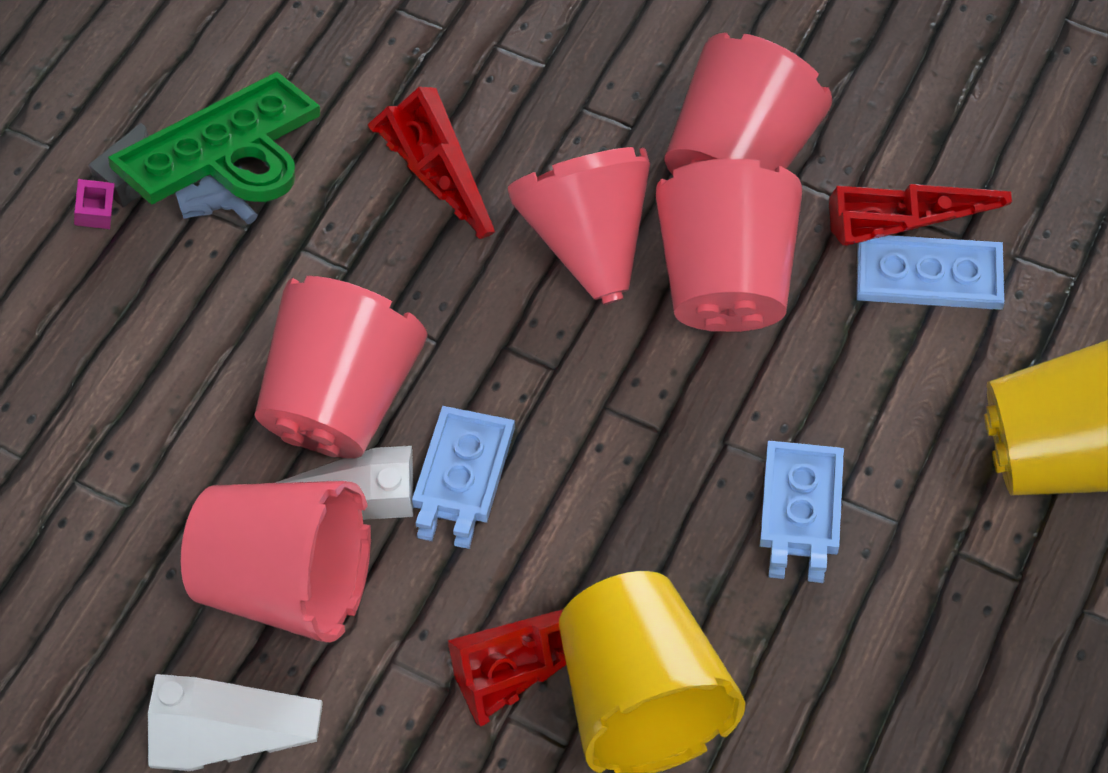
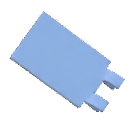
(461, 472)
(801, 505)

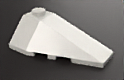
(382, 475)
(216, 721)

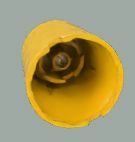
(1052, 424)
(644, 676)

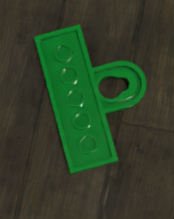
(216, 138)

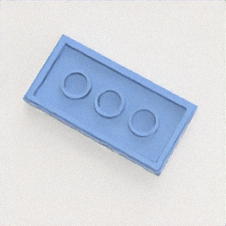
(931, 272)

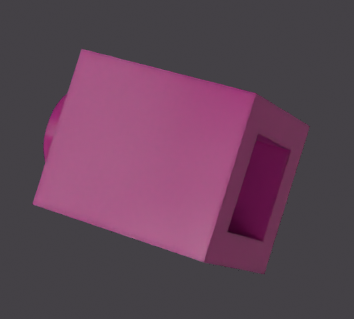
(94, 204)

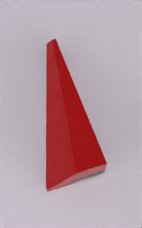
(427, 141)
(871, 213)
(506, 661)

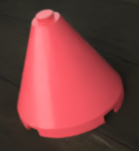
(589, 215)

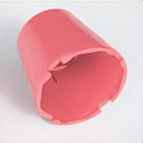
(748, 104)
(729, 242)
(335, 365)
(279, 554)

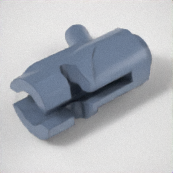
(209, 197)

